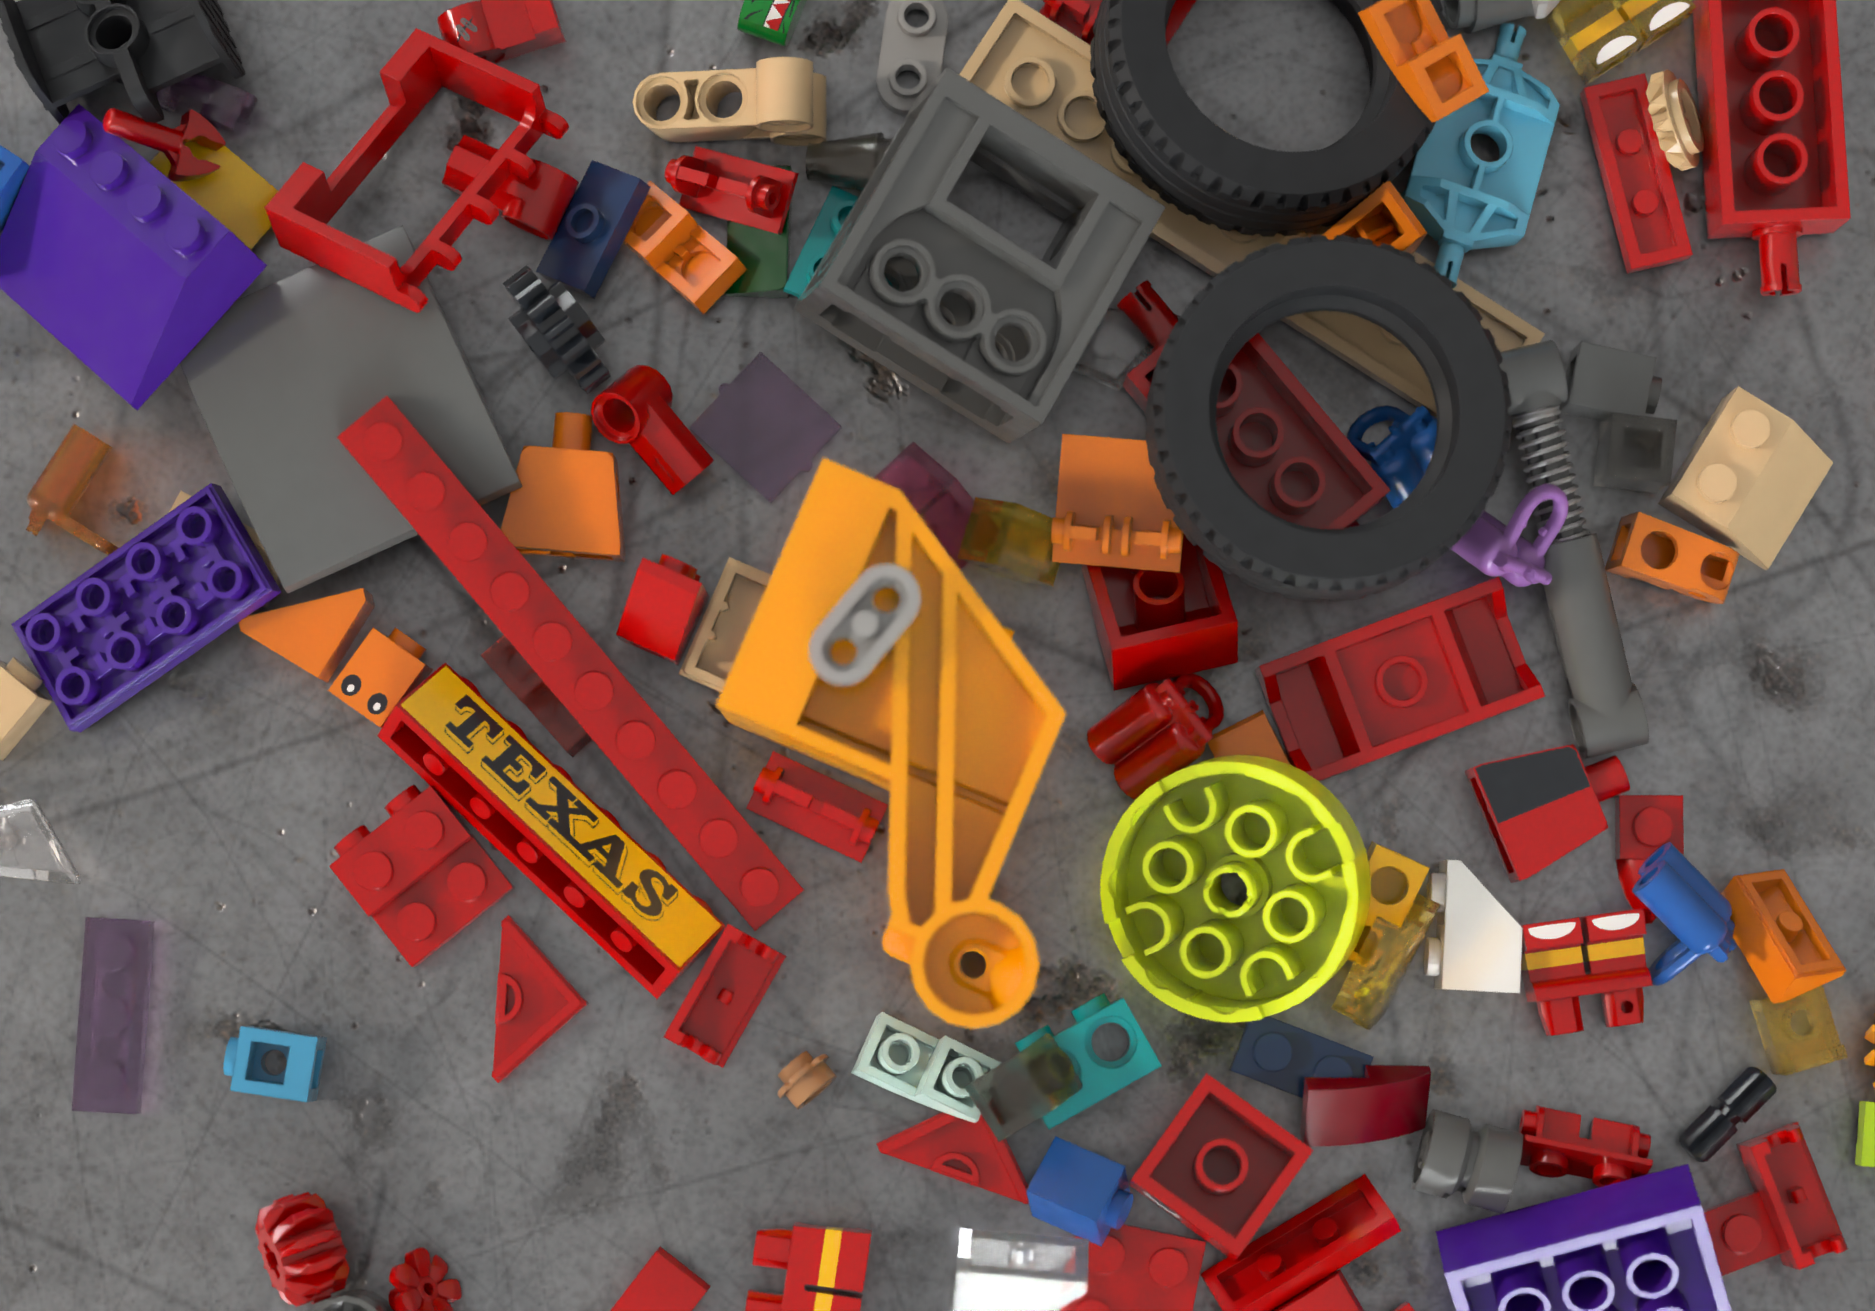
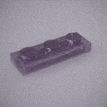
(113, 1015)

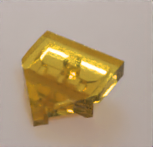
(1384, 964)

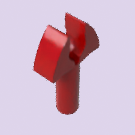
(170, 141)

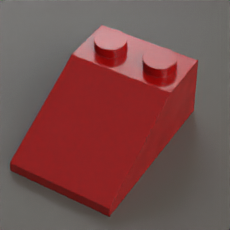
(1161, 620)

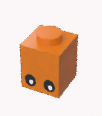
(381, 674)

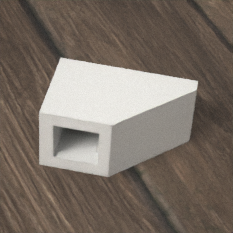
(1475, 936)

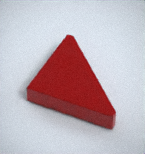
(530, 1000)
(961, 1152)

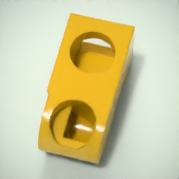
(1393, 888)

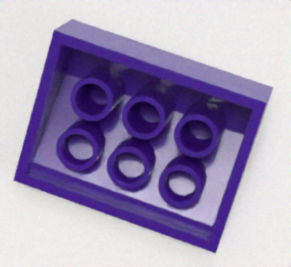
(117, 258)
(1594, 1250)

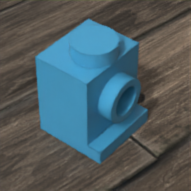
(247, 1056)

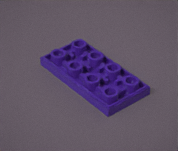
(146, 608)

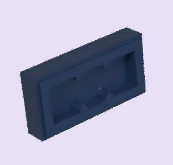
(593, 229)

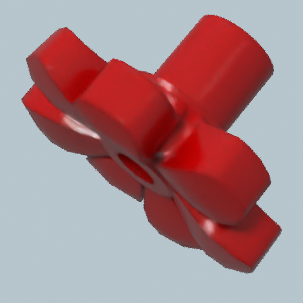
(421, 1284)

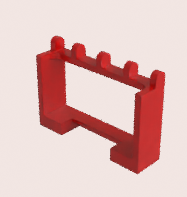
(411, 80)

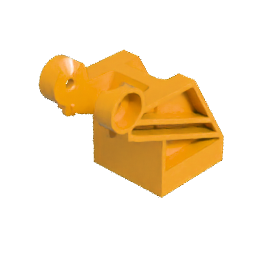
(940, 723)

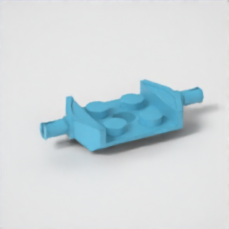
(1476, 201)

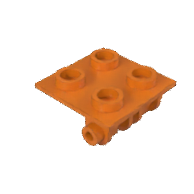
(1112, 507)

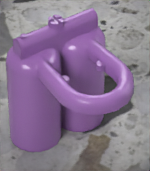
(1501, 548)

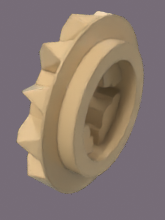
(1675, 119)

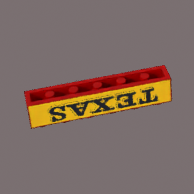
(550, 829)

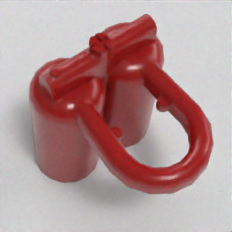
(1156, 732)

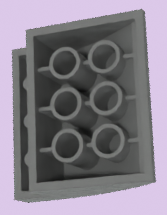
(301, 368)

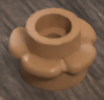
(805, 1079)

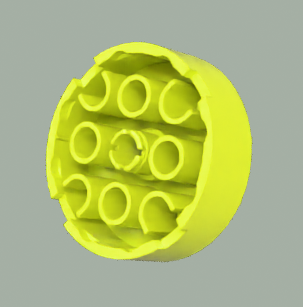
(1300, 873)

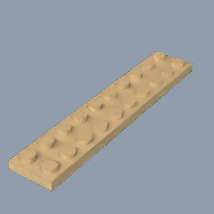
(1049, 81)

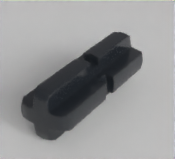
(1719, 1123)

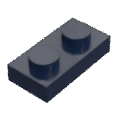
(1287, 1054)

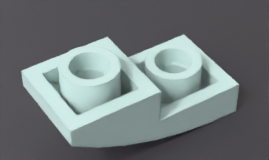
(922, 1066)

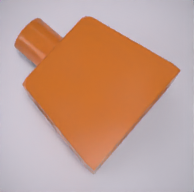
(567, 497)

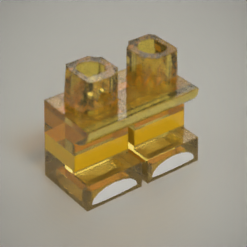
(1607, 32)

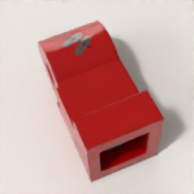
(501, 27)

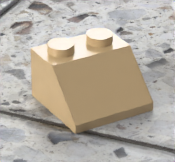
(1747, 477)

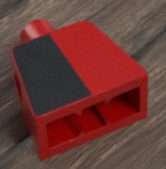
(1544, 804)

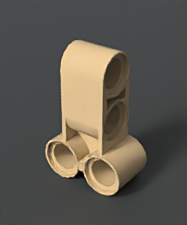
(778, 102)

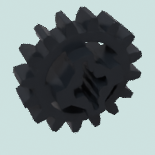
(556, 329)

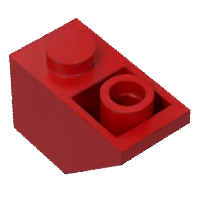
(663, 608)

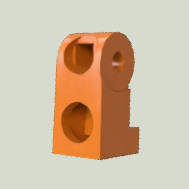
(1671, 558)

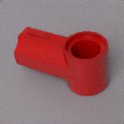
(528, 204)
(639, 413)

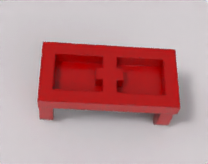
(725, 996)
(1792, 1195)

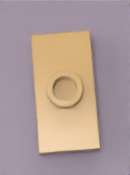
(725, 624)

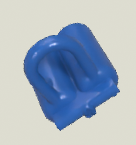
(1403, 454)
(1688, 908)

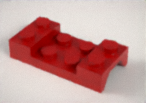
(1398, 682)

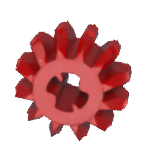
(302, 1249)

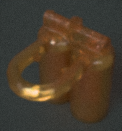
(64, 484)

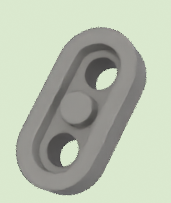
(910, 49)
(864, 625)

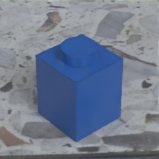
(1080, 1192)

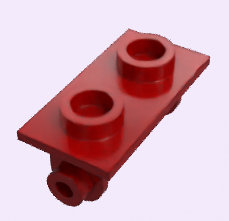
(733, 188)
(816, 806)
(1555, 1149)

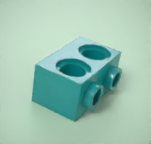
(1098, 1076)

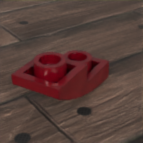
(1366, 1109)

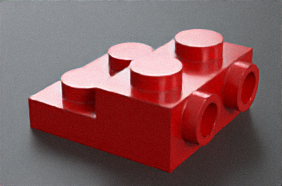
(419, 873)

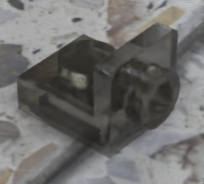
(1024, 1087)

